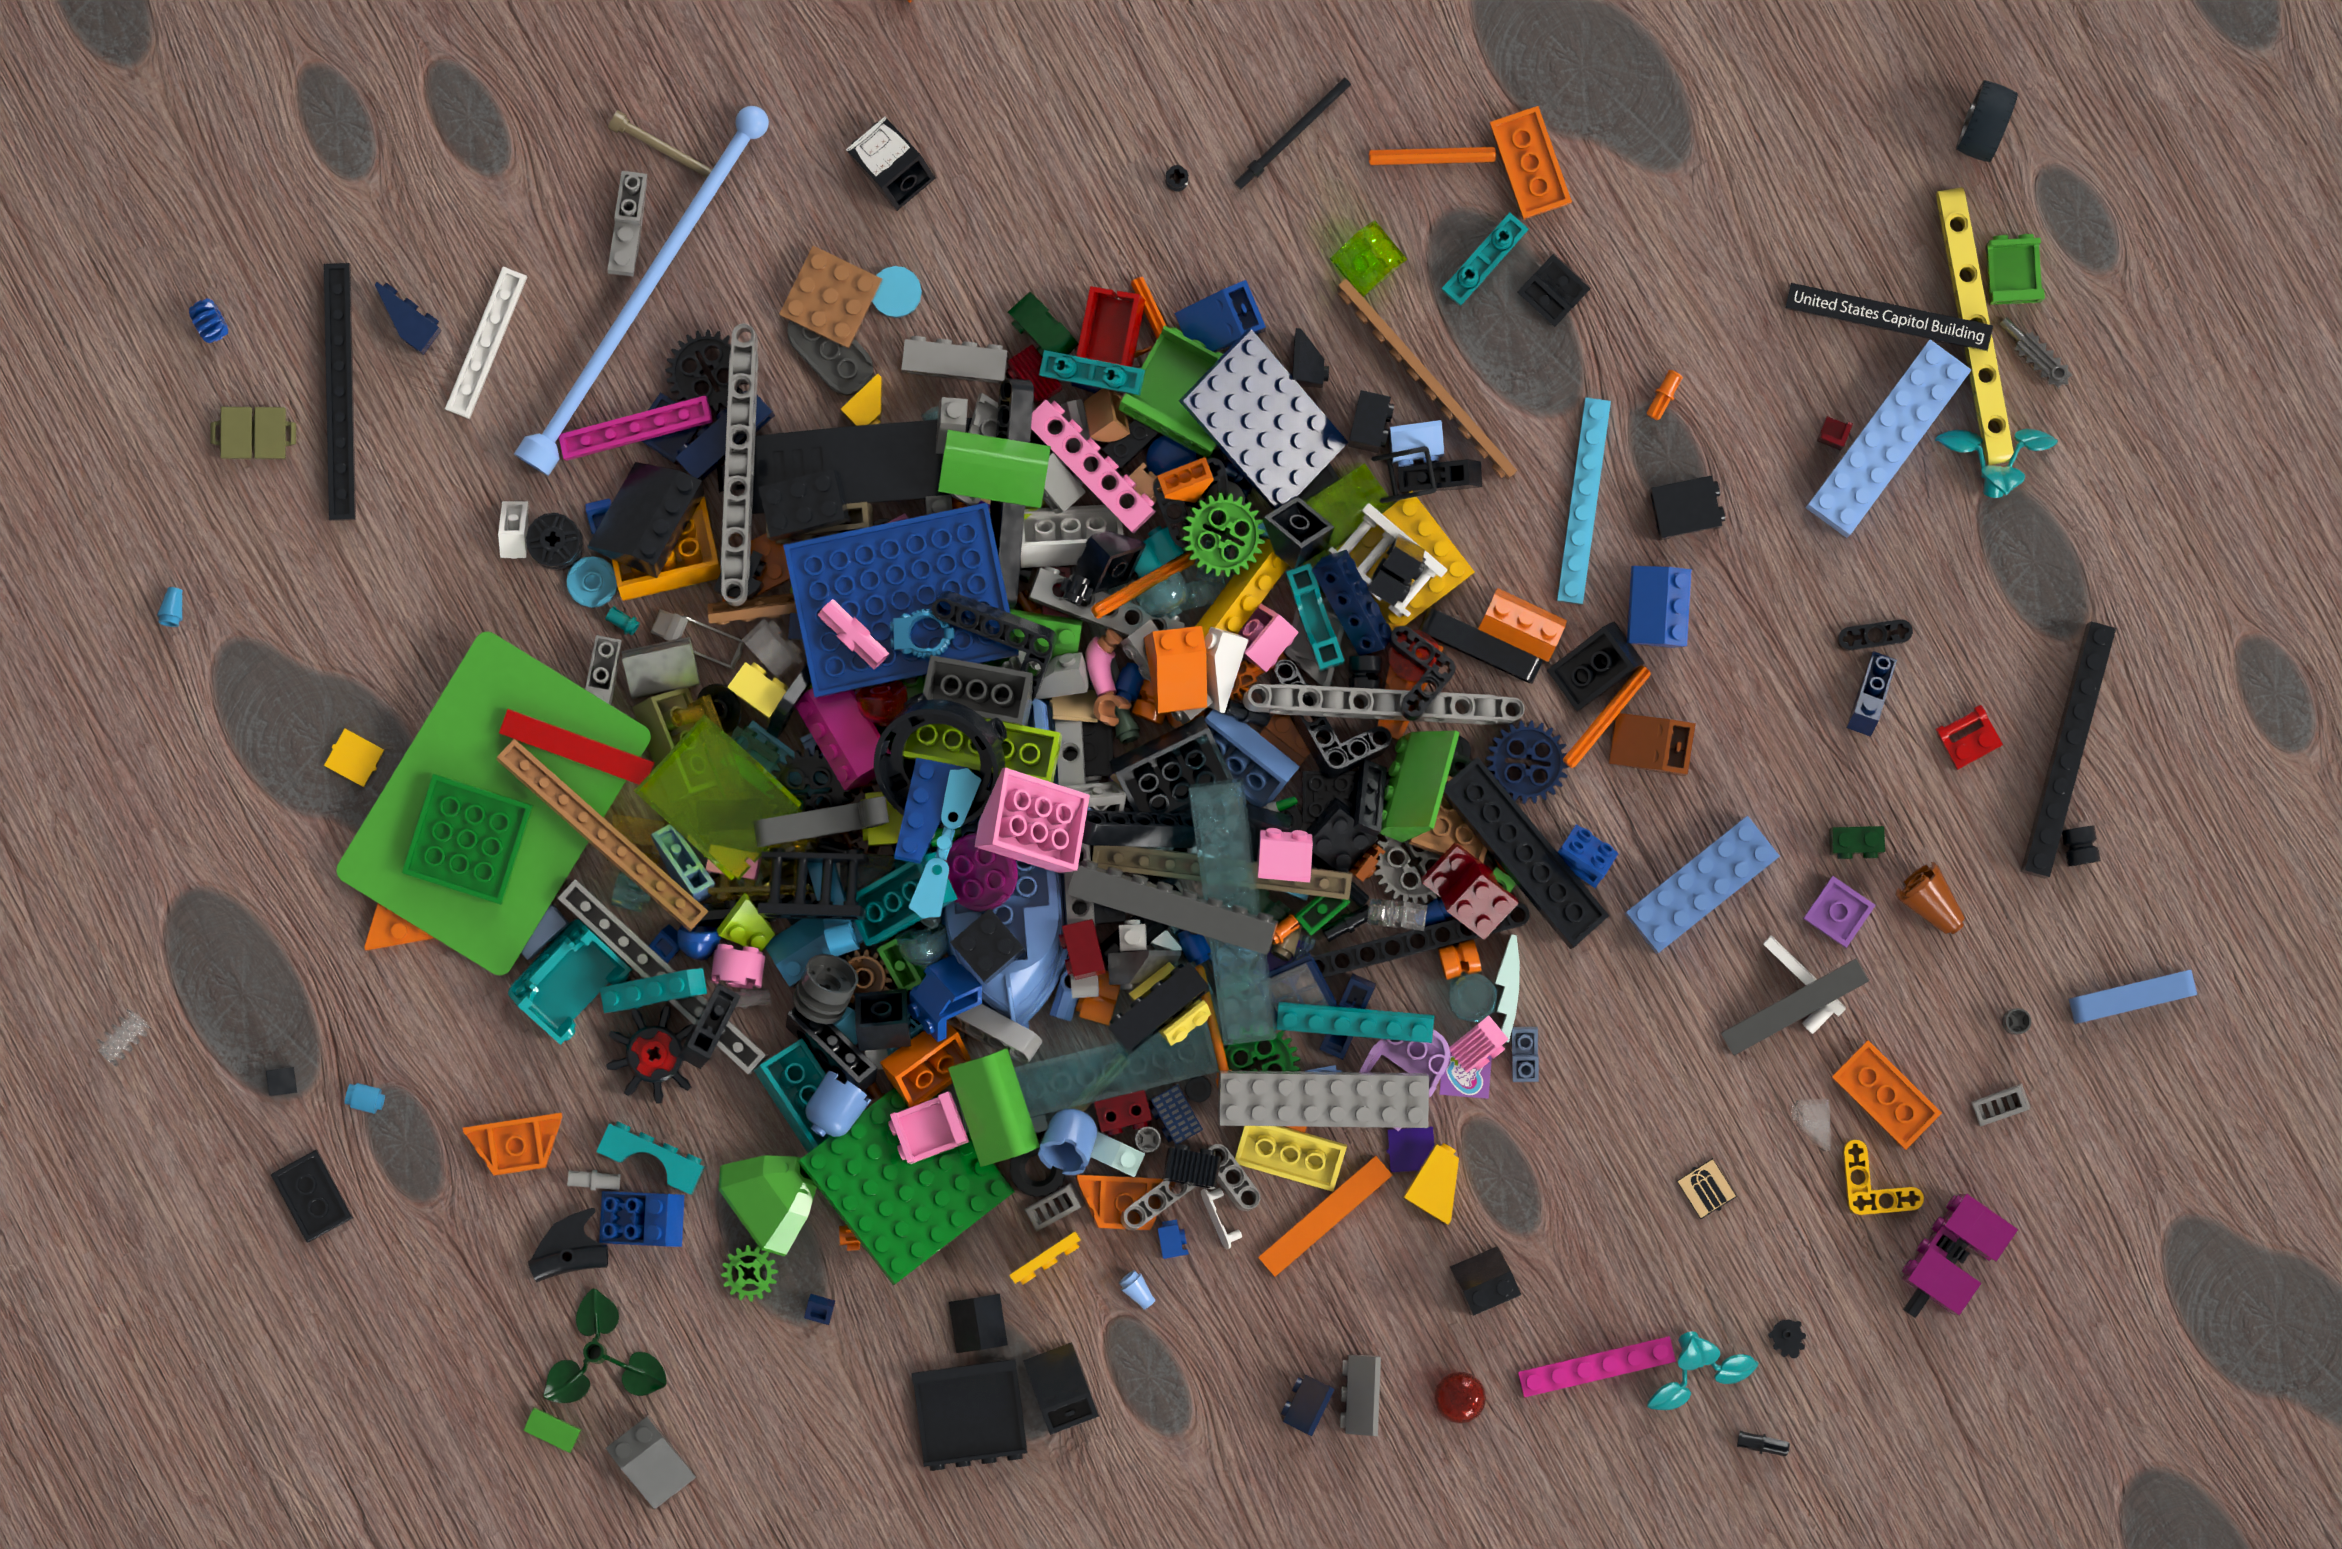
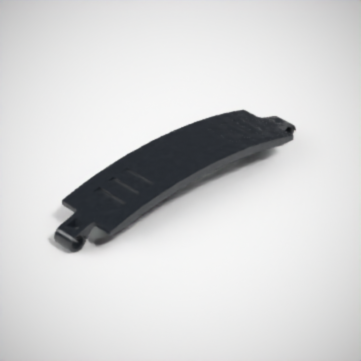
(873, 460)

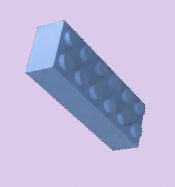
(1701, 884)

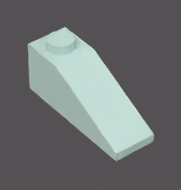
(1117, 1154)

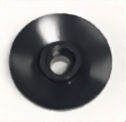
(721, 695)

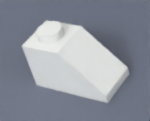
(513, 529)

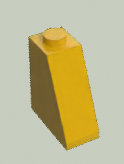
(1435, 1183)

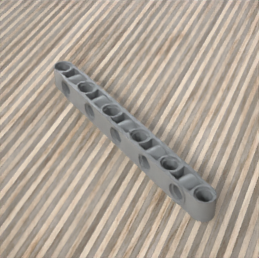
(739, 464)
(1380, 704)
(1071, 774)

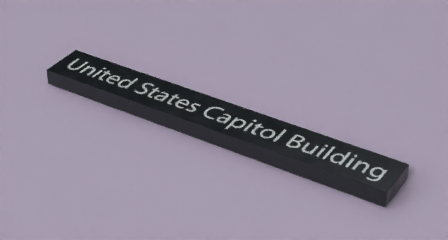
(1889, 317)

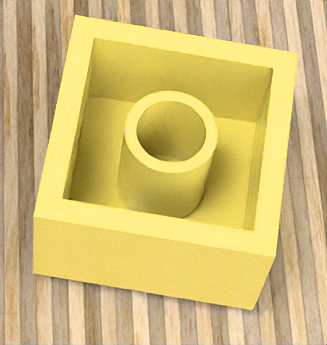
(757, 690)

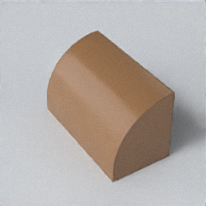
(1104, 418)

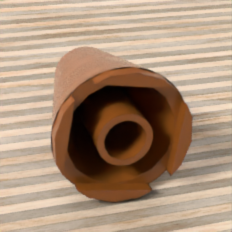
(1932, 899)

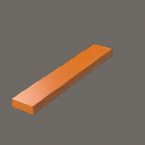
(1325, 1216)

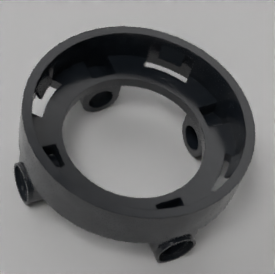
(895, 774)

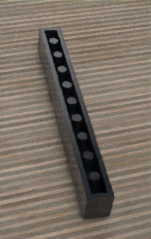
(2068, 750)

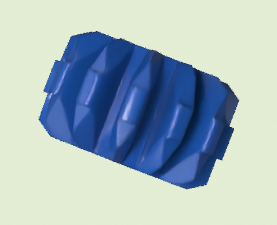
(208, 320)

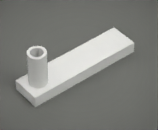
(1819, 1016)

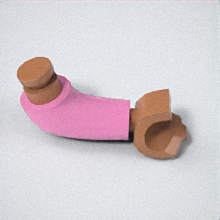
(1098, 663)

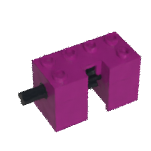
(1934, 1268)

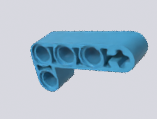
(838, 933)

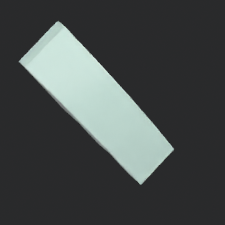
(1509, 979)

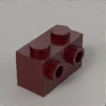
(1122, 1107)

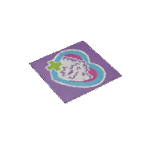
(1465, 1084)

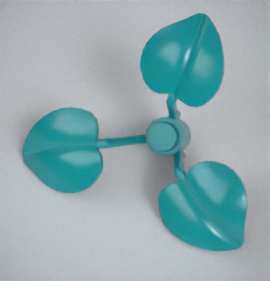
(1997, 479)
(1695, 1354)

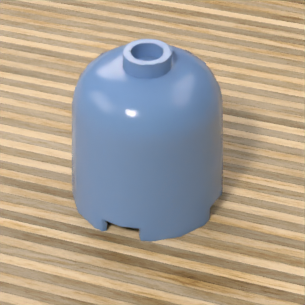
(835, 1106)
(1068, 1141)

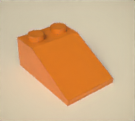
(1177, 668)

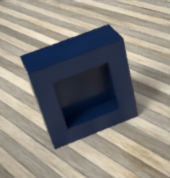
(819, 1309)

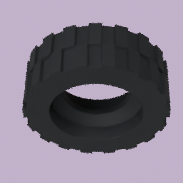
(1032, 1187)

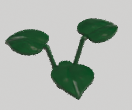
(597, 1316)

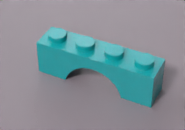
(1314, 617)
(653, 990)
(681, 1171)

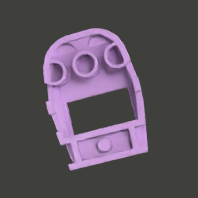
(1413, 1057)

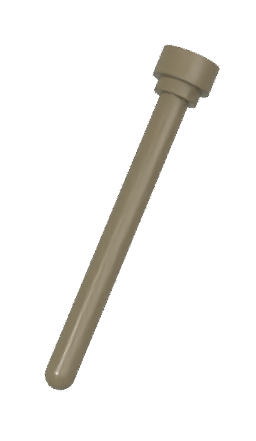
(621, 124)

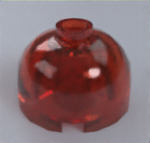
(881, 702)
(1460, 1397)

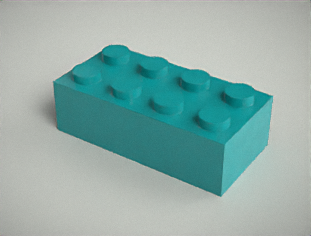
(889, 901)

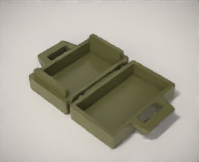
(240, 433)

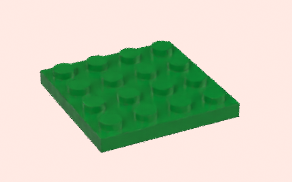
(467, 839)

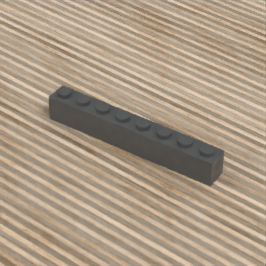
(1173, 907)

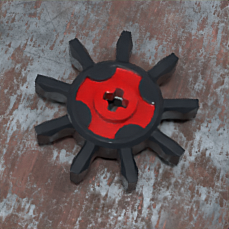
(639, 1058)

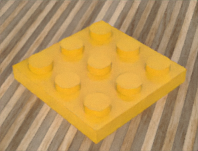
(1046, 1259)

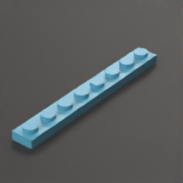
(1583, 501)

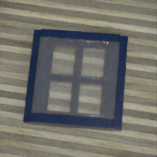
(1300, 983)

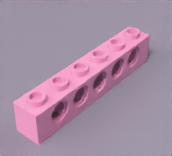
(1132, 517)

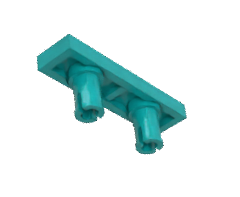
(1485, 259)
(1092, 372)

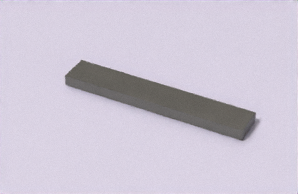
(1795, 1006)

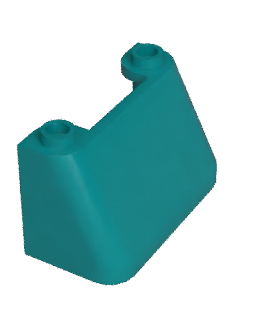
(567, 979)

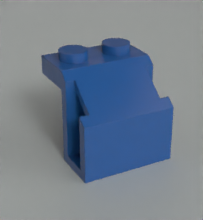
(942, 995)

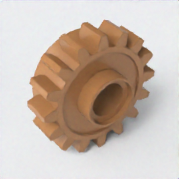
(874, 967)

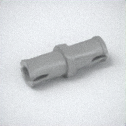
(593, 1180)

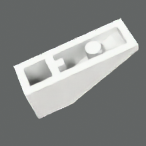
(1223, 661)

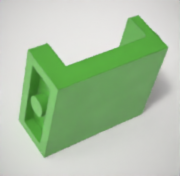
(2014, 270)

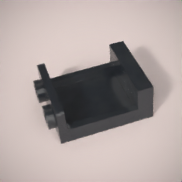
(1686, 507)

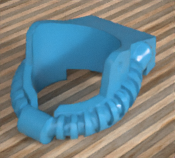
(902, 639)

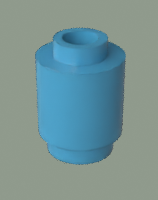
(364, 1098)

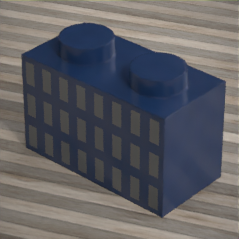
(1176, 1115)

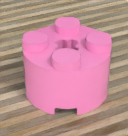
(738, 967)

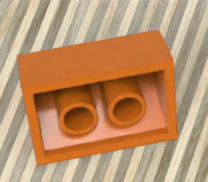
(1522, 624)
(923, 1067)

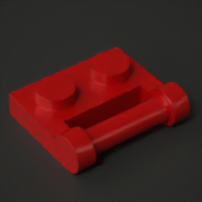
(1973, 745)

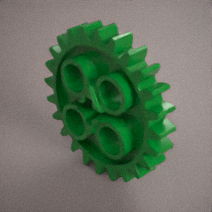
(1279, 1047)

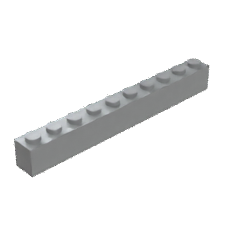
(650, 964)

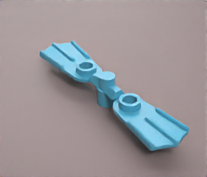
(958, 798)

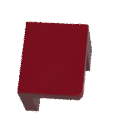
(1834, 433)

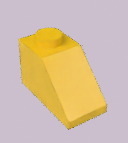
(866, 405)

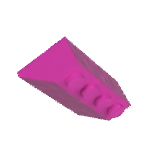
(842, 735)

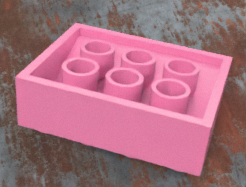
(1034, 822)

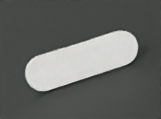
(1225, 1238)

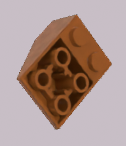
(1652, 744)

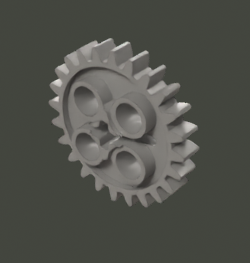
(1393, 875)

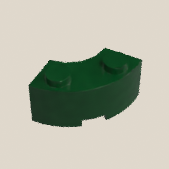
(1046, 332)

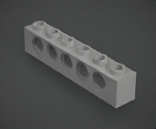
(1042, 593)

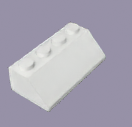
(1062, 537)

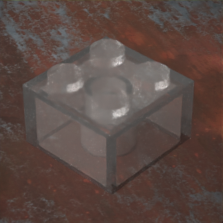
(772, 650)

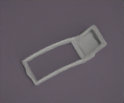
(672, 626)

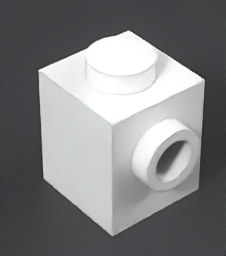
(1132, 936)

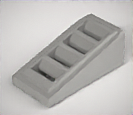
(2018, 1089)
(1073, 1196)

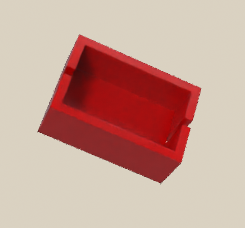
(1111, 326)

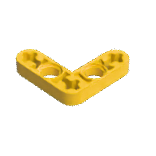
(1864, 1188)

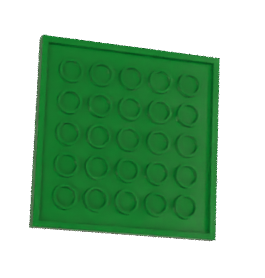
(897, 1207)

